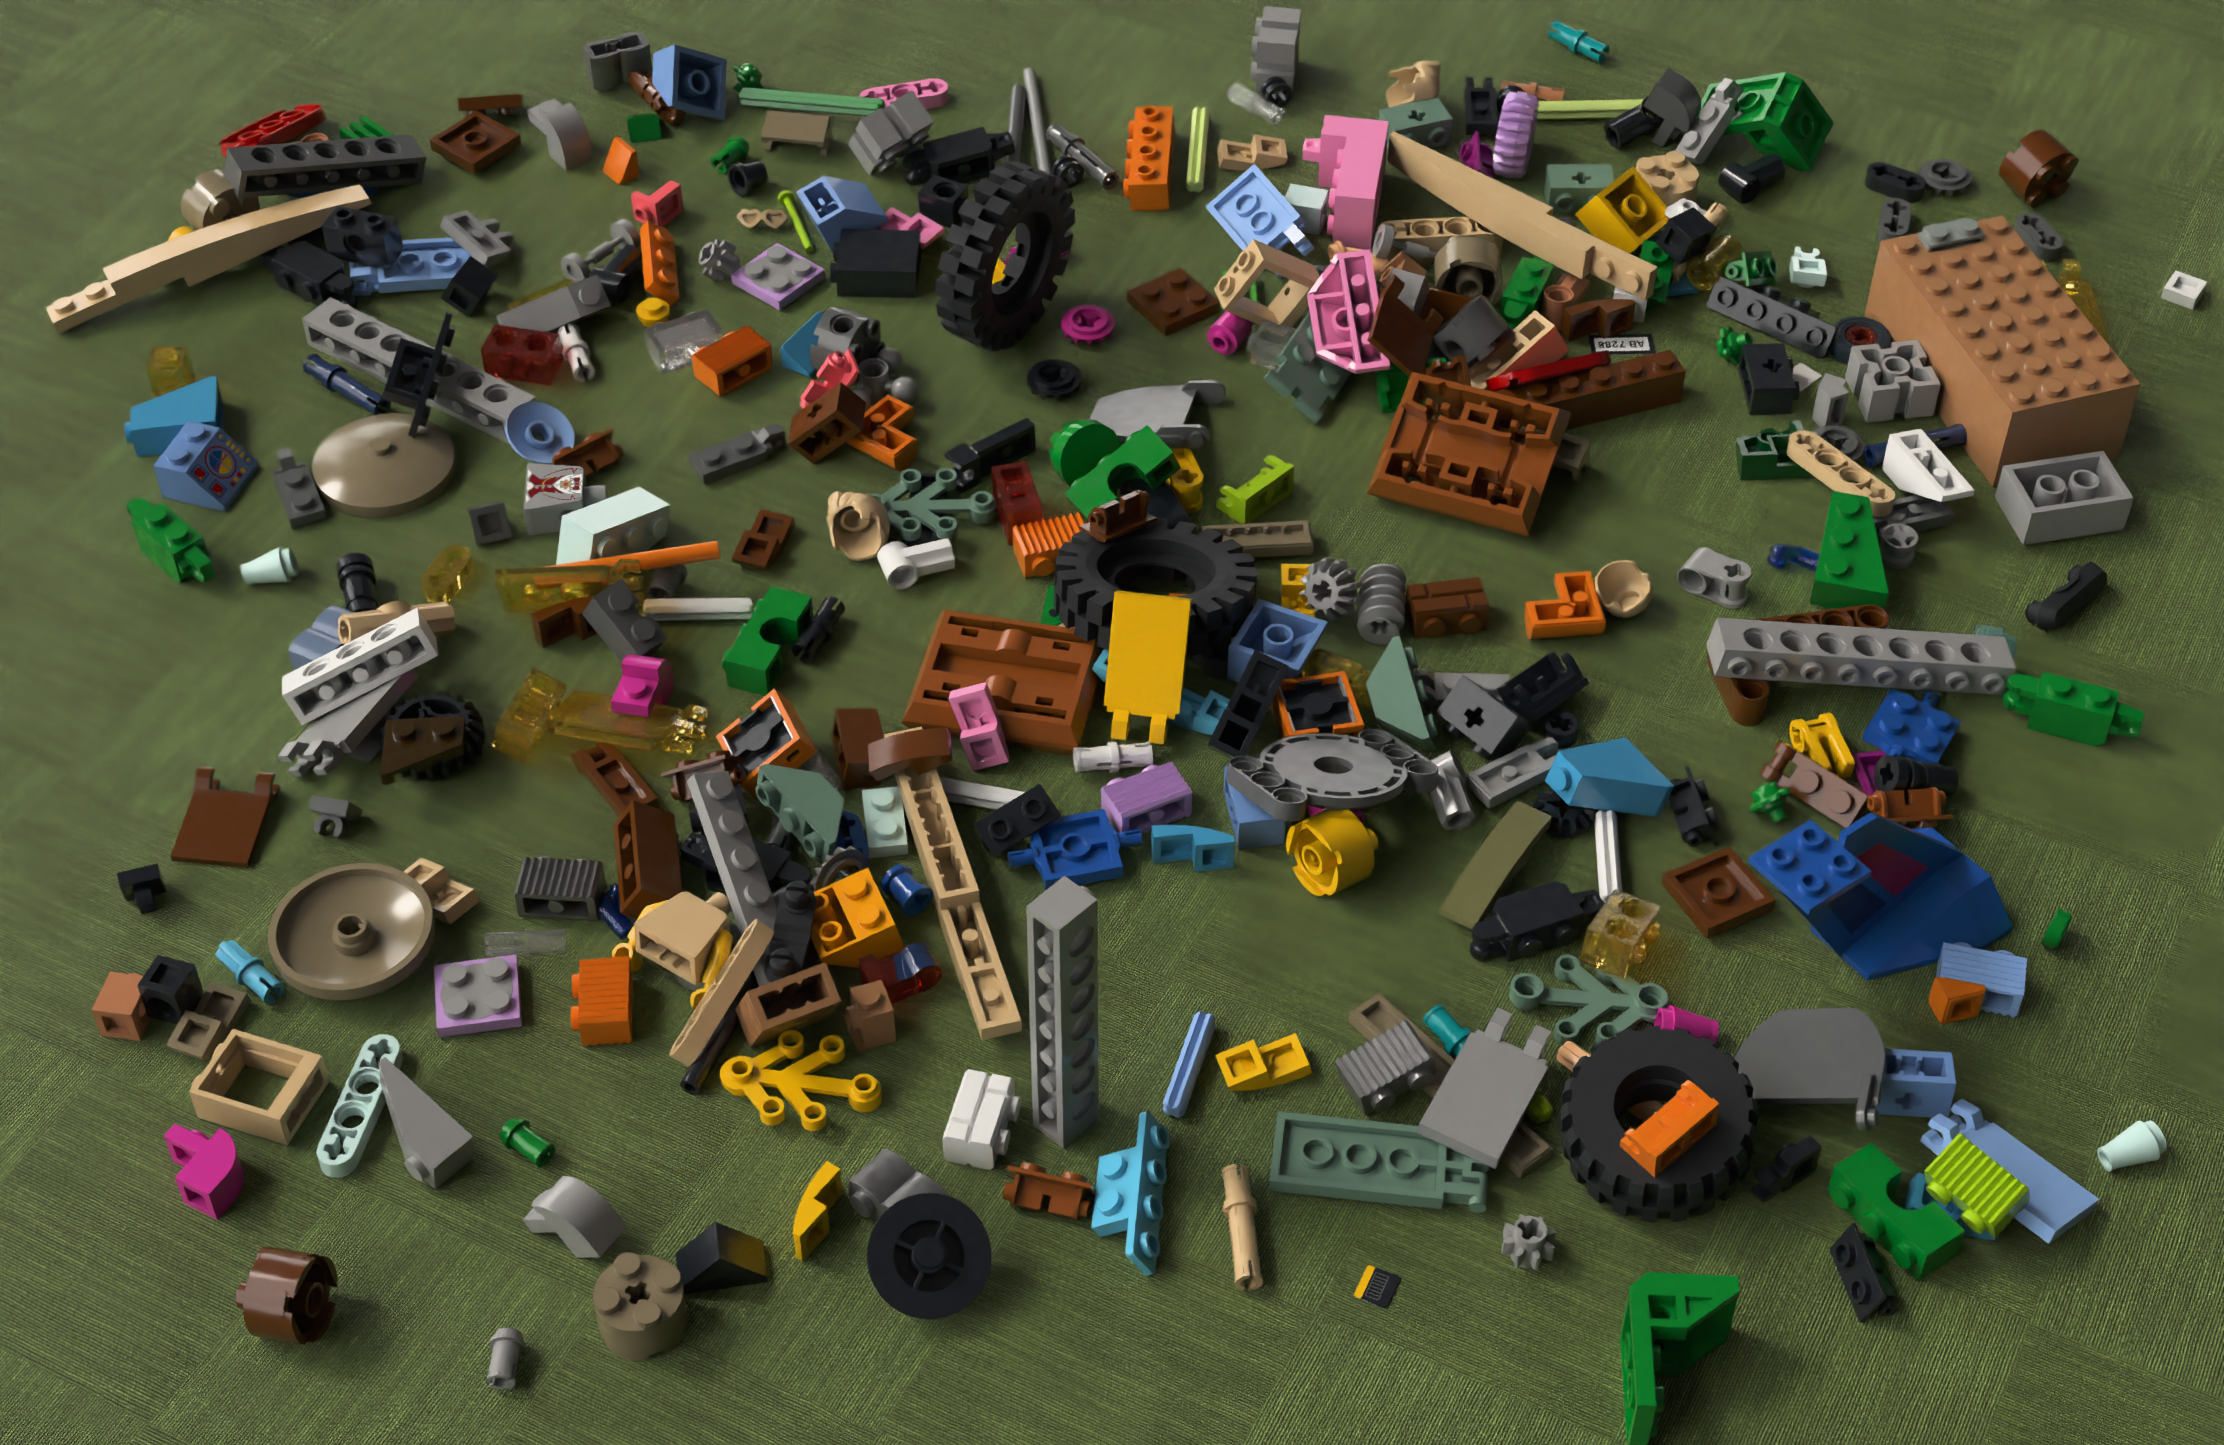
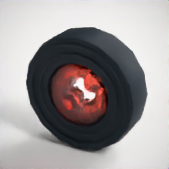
(1856, 328)

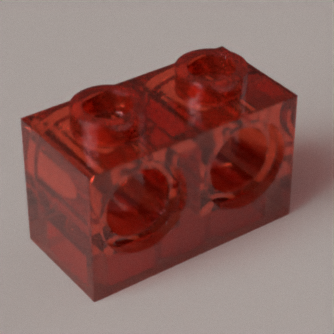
(522, 354)
(1015, 497)

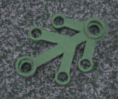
(923, 506)
(1638, 1002)

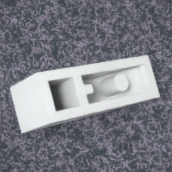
(1922, 468)

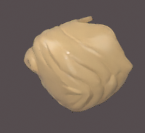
(1414, 83)
(857, 524)

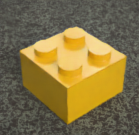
(1625, 212)

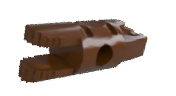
(647, 91)

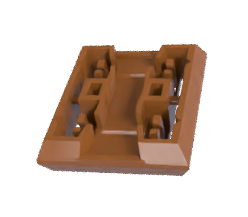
(1469, 457)
(1024, 671)

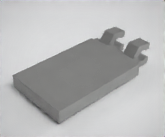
(343, 728)
(1487, 1092)

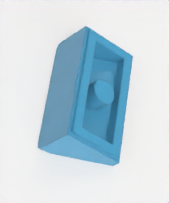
(796, 350)

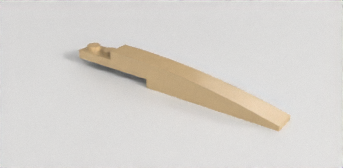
(1520, 218)
(203, 253)
(957, 902)

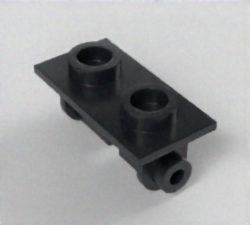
(1016, 820)
(1699, 821)
(1859, 1270)

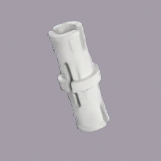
(576, 352)
(1112, 757)

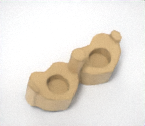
(754, 217)

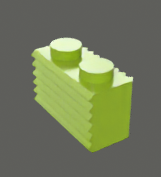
(1976, 1186)

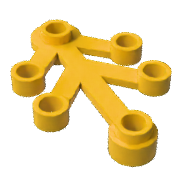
(796, 1080)

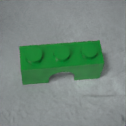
(1140, 457)
(755, 658)
(1915, 1238)

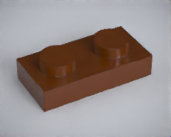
(504, 103)

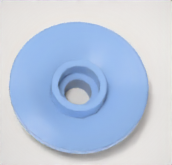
(542, 422)

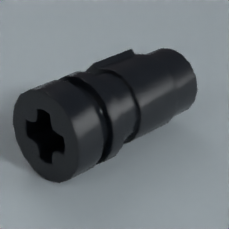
(357, 582)
(1906, 773)

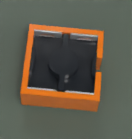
(1317, 706)
(767, 736)

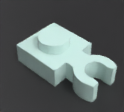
(1807, 268)

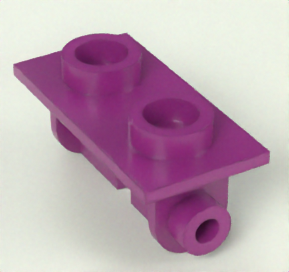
(1477, 156)

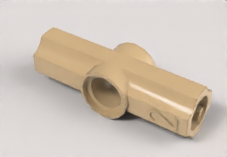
(437, 615)

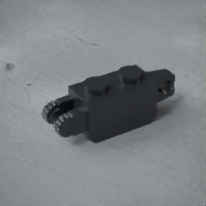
(958, 156)
(310, 273)
(775, 862)
(1534, 922)

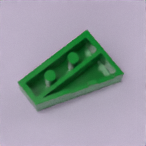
(1849, 557)

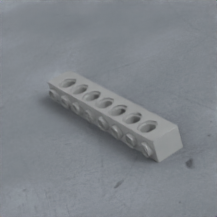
(372, 346)
(1860, 656)
(1063, 1010)

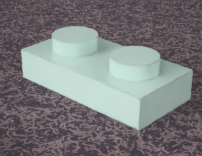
(884, 822)

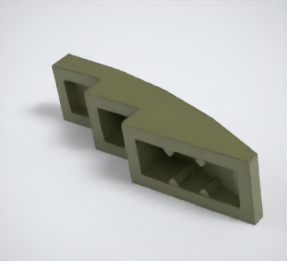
(1495, 865)

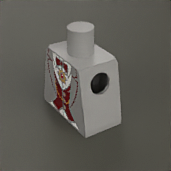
(554, 493)

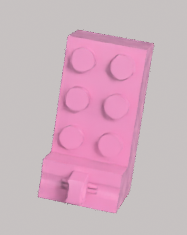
(1354, 164)

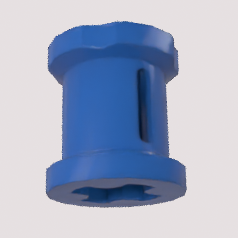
(906, 890)

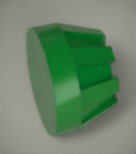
(1080, 448)

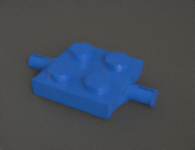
(1911, 727)
(1077, 847)

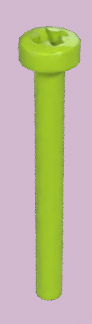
(787, 198)

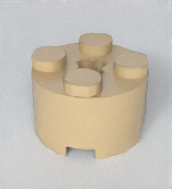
(1670, 176)

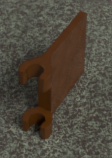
(1400, 331)
(223, 824)

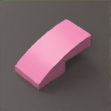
(928, 228)
(980, 726)

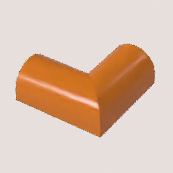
(883, 436)
(1573, 614)

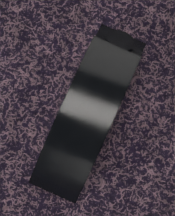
(1248, 706)

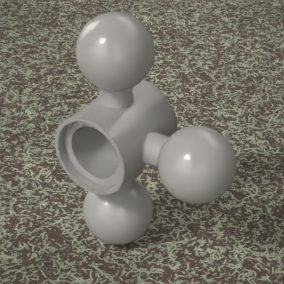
(875, 382)

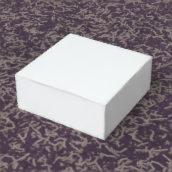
(2183, 289)

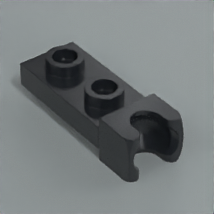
(998, 449)

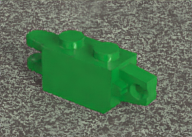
(1526, 290)
(170, 541)
(2071, 708)

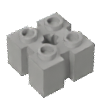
(1276, 46)
(891, 133)
(1892, 381)

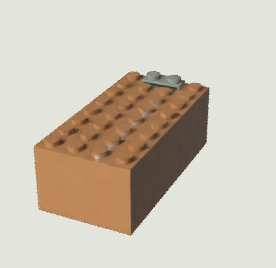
(2004, 344)

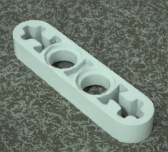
(353, 1103)

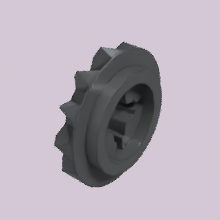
(1936, 169)
(1843, 438)
(846, 860)

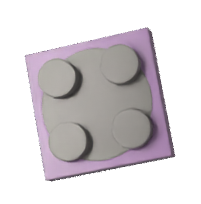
(778, 276)
(477, 996)

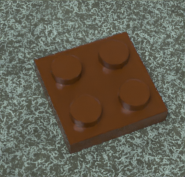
(475, 142)
(1173, 301)
(1718, 892)

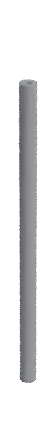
(1037, 120)

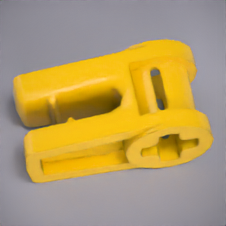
(1187, 481)
(1823, 743)

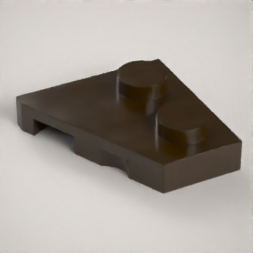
(421, 744)

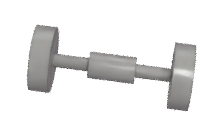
(1384, 241)
(577, 268)

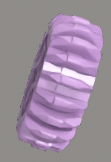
(1515, 134)

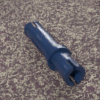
(336, 379)
(1949, 437)

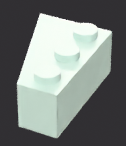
(613, 527)

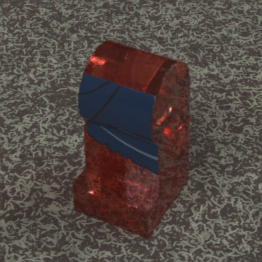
(902, 972)

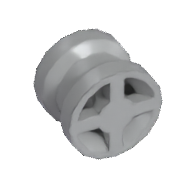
(1898, 546)

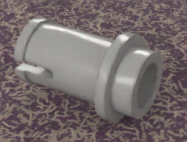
(506, 1347)

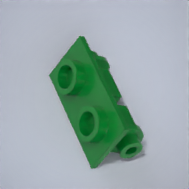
(1656, 256)
(1755, 268)

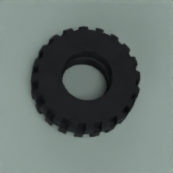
(1650, 1068)

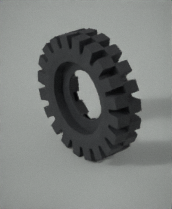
(1041, 213)
(1212, 568)

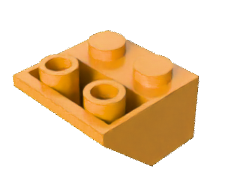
(853, 922)

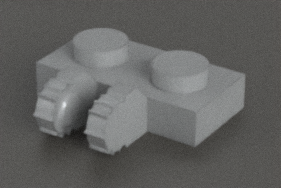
(478, 237)

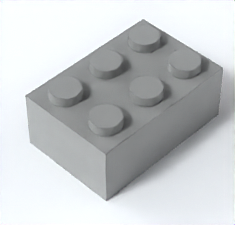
(2063, 497)

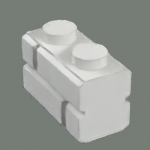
(980, 1120)

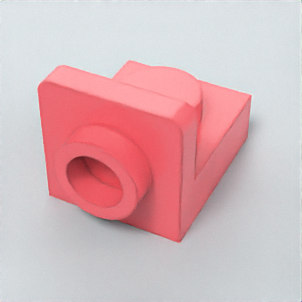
(660, 206)

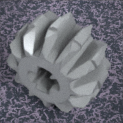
(1331, 589)

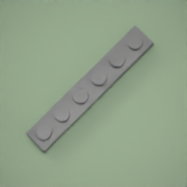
(734, 854)

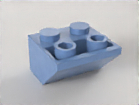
(840, 205)

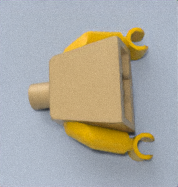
(683, 937)

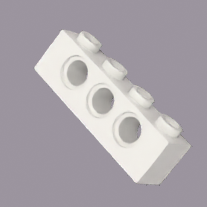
(359, 666)

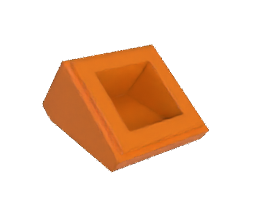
(621, 162)
(1955, 999)

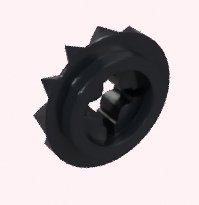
(1049, 371)
(1575, 821)

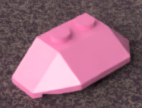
(1343, 311)

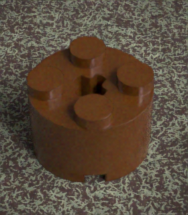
(2038, 168)
(288, 1295)

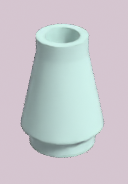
(271, 567)
(2133, 1146)

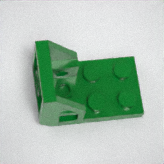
(1779, 118)
(1687, 1319)

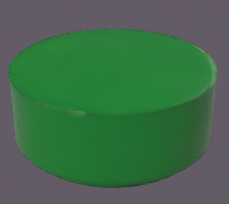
(2056, 929)

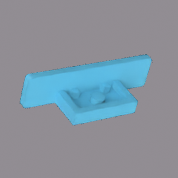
(1132, 1192)

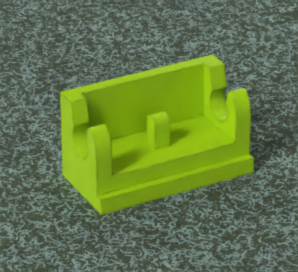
(1258, 493)

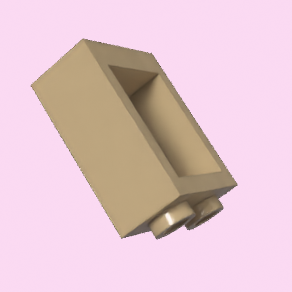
(1251, 262)
(290, 1108)

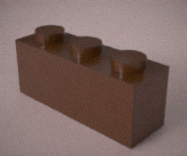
(646, 857)

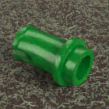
(735, 150)
(518, 1135)

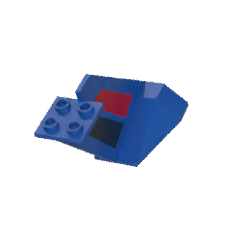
(1884, 893)

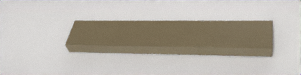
(1378, 1015)

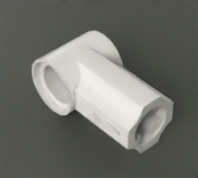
(905, 564)

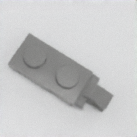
(1710, 122)

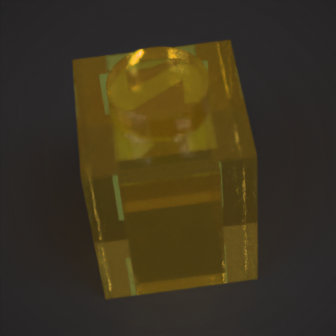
(169, 369)

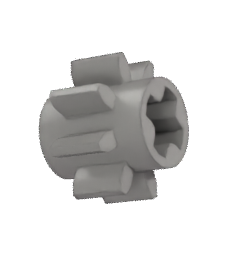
(719, 259)
(1528, 1242)

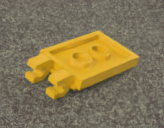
(1146, 661)

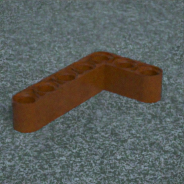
(1748, 697)

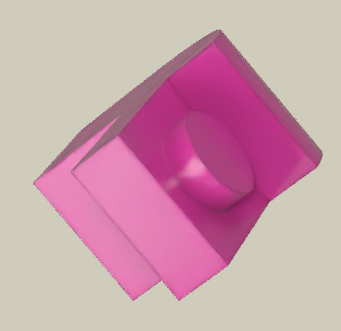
(642, 685)
(211, 1169)

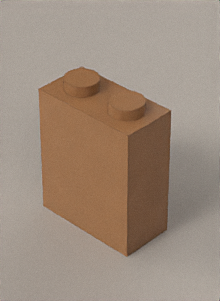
(787, 1004)

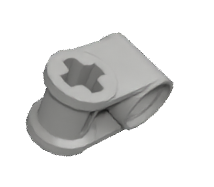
(1713, 576)

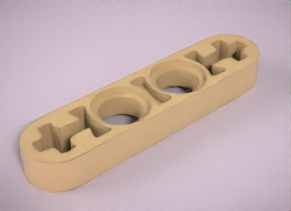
(1811, 451)
(721, 993)

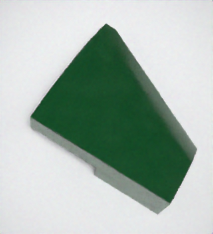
(1766, 455)

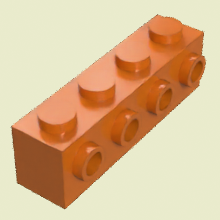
(1150, 158)

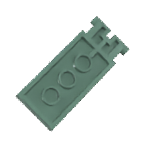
(1306, 375)
(1372, 1163)

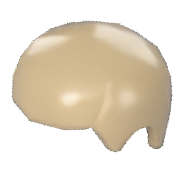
(1623, 588)

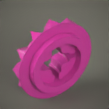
(1090, 316)

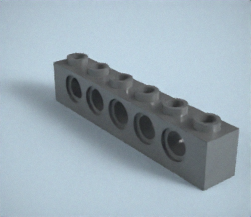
(324, 165)

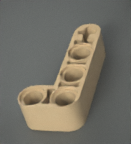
(1436, 232)

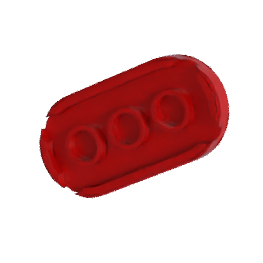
(276, 127)
(1548, 371)

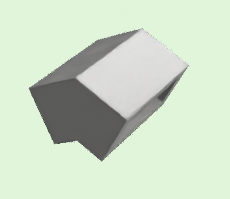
(1830, 389)

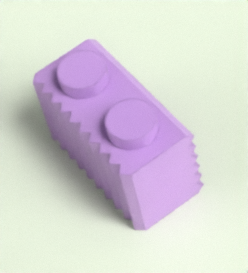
(1147, 799)

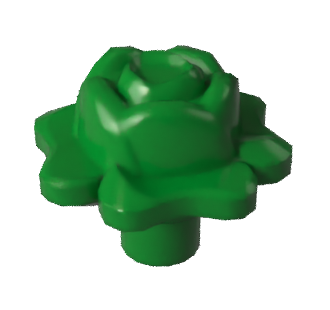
(747, 76)
(1731, 344)
(1770, 800)

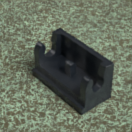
(1542, 686)

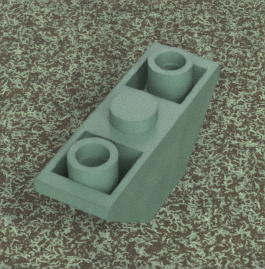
(1399, 697)
(804, 805)

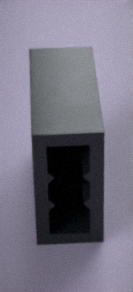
(877, 263)

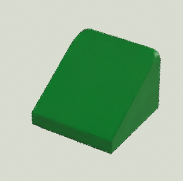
(643, 127)

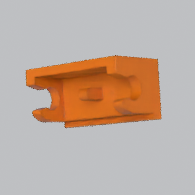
(1672, 1129)

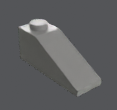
(559, 307)
(428, 1136)

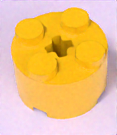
(1331, 851)

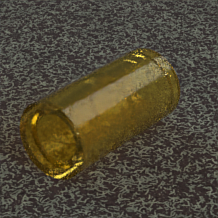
(1708, 266)

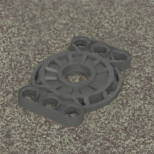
(1302, 770)

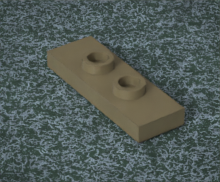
(1269, 538)

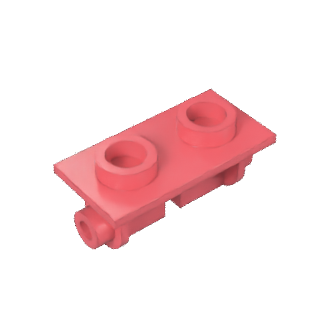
(835, 369)

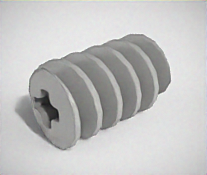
(1382, 603)

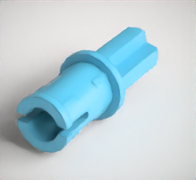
(249, 971)

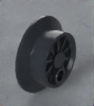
(929, 1256)

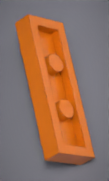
(659, 262)

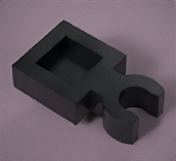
(1793, 1165)

